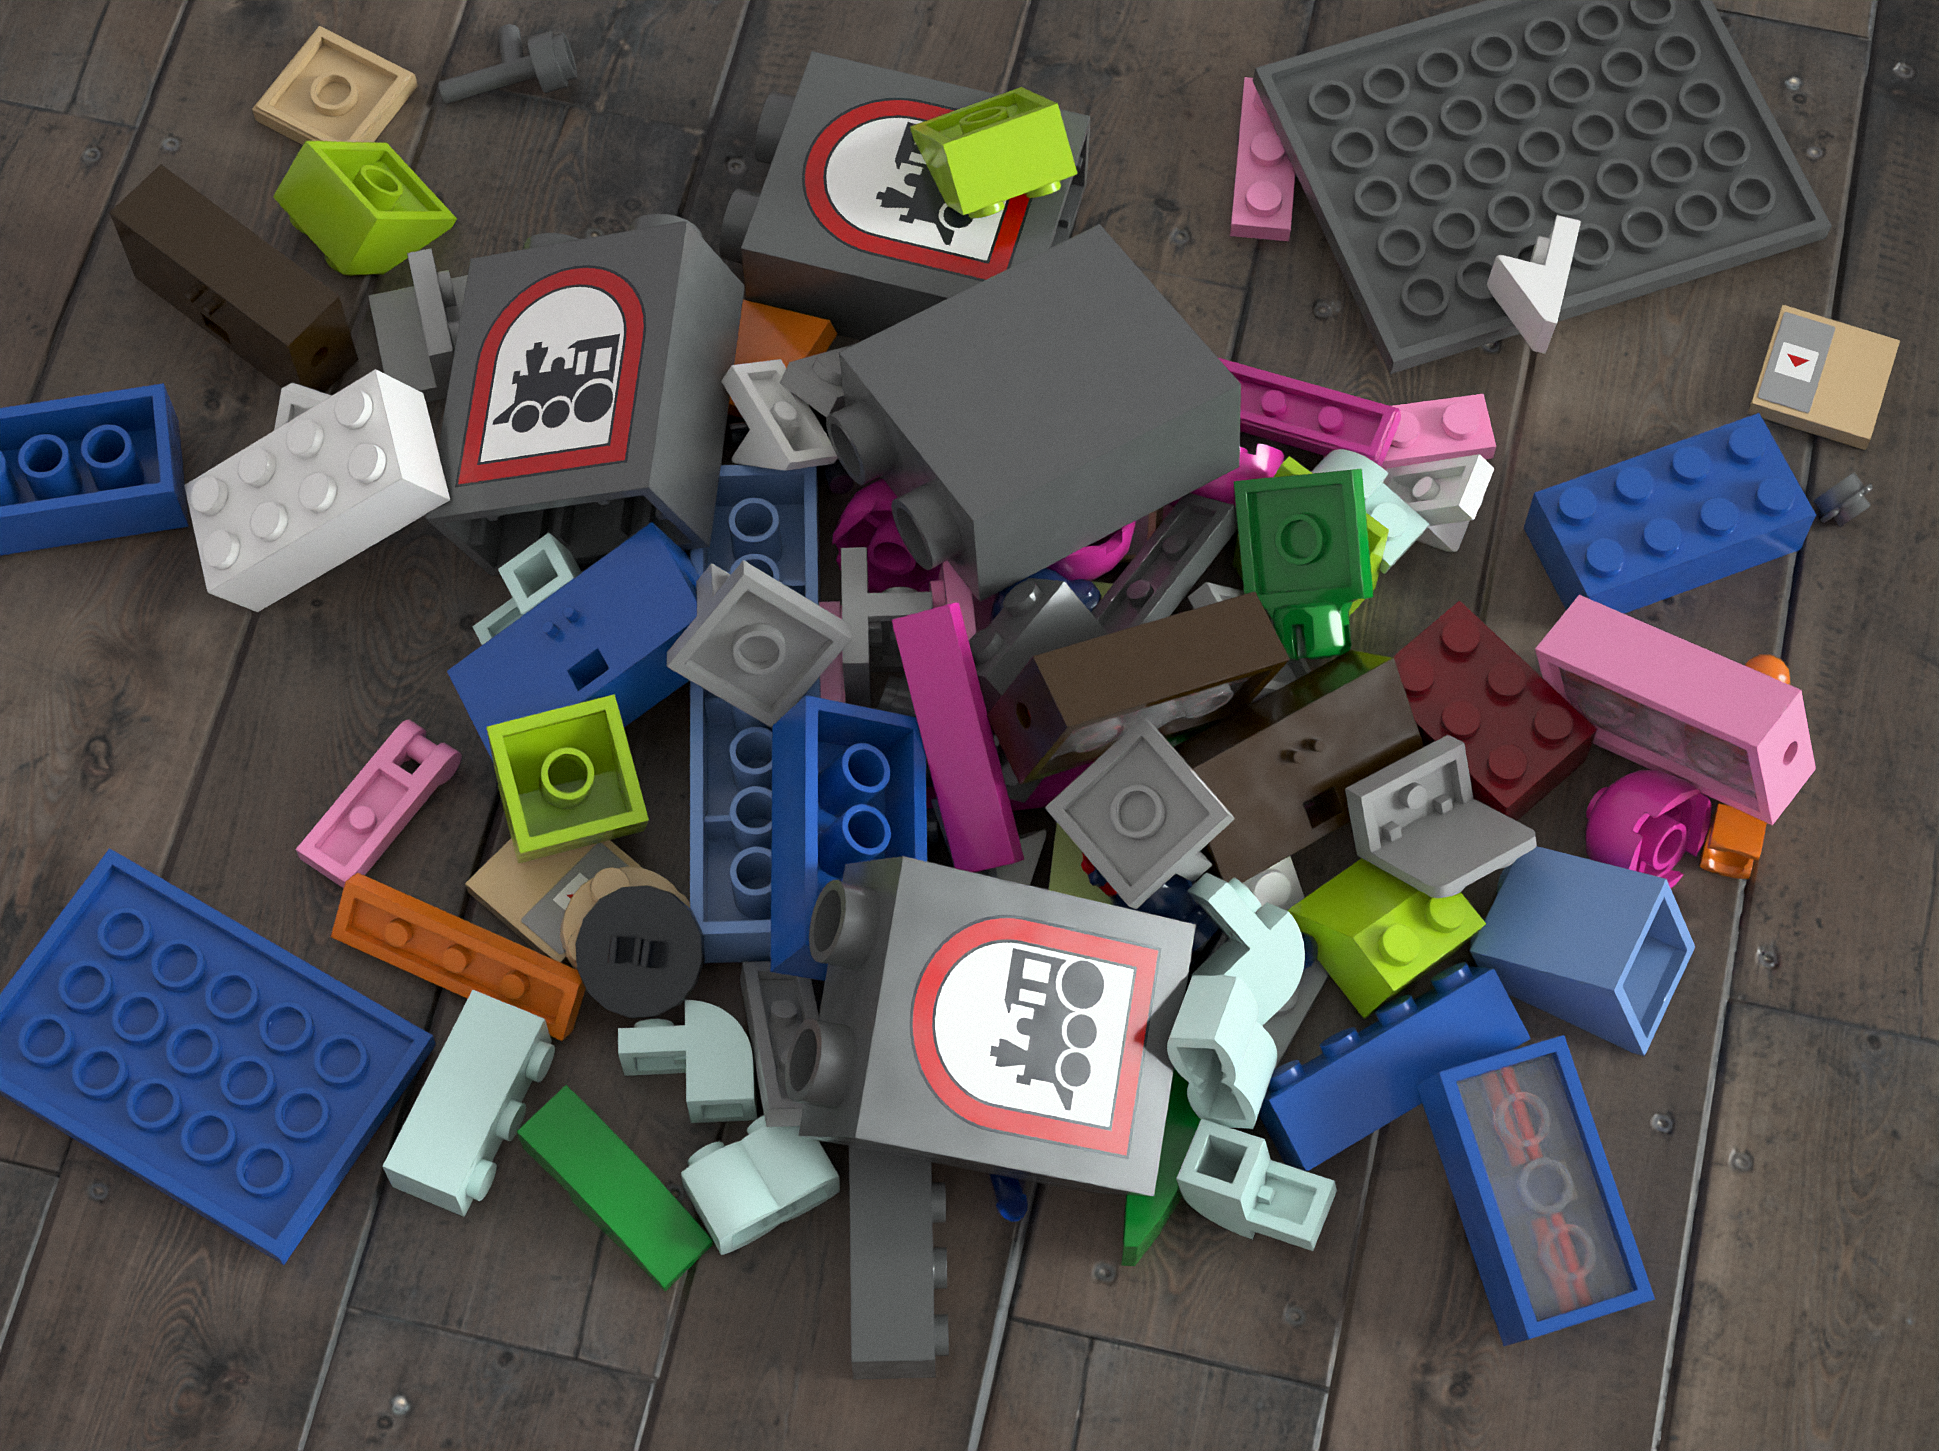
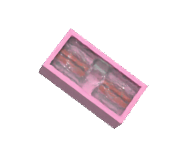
(1681, 708)

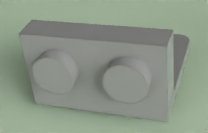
(1427, 827)

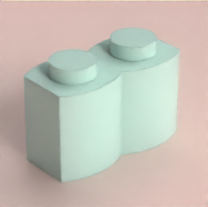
(1222, 1050)
(757, 1183)

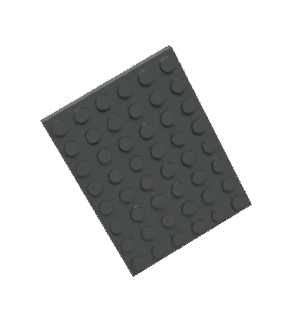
(1500, 115)

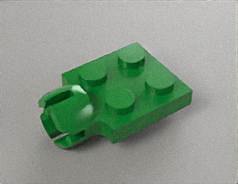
(1306, 556)

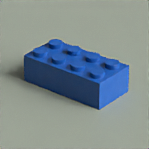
(90, 469)
(1670, 518)
(841, 795)

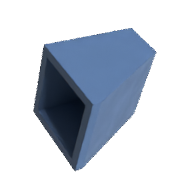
(1587, 944)

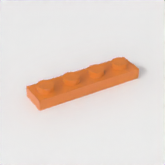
(456, 953)

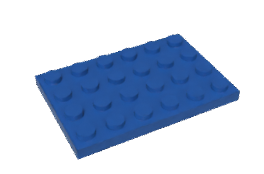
(200, 1055)

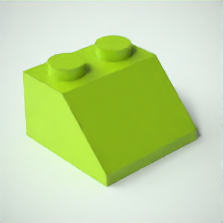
(996, 151)
(361, 205)
(566, 778)
(1381, 932)

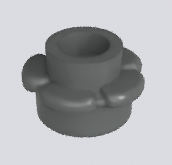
(1844, 500)

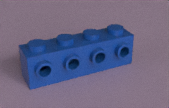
(1374, 1073)

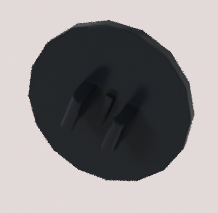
(640, 951)

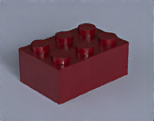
(1512, 721)

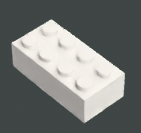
(316, 491)

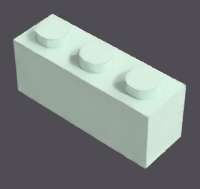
(470, 1104)

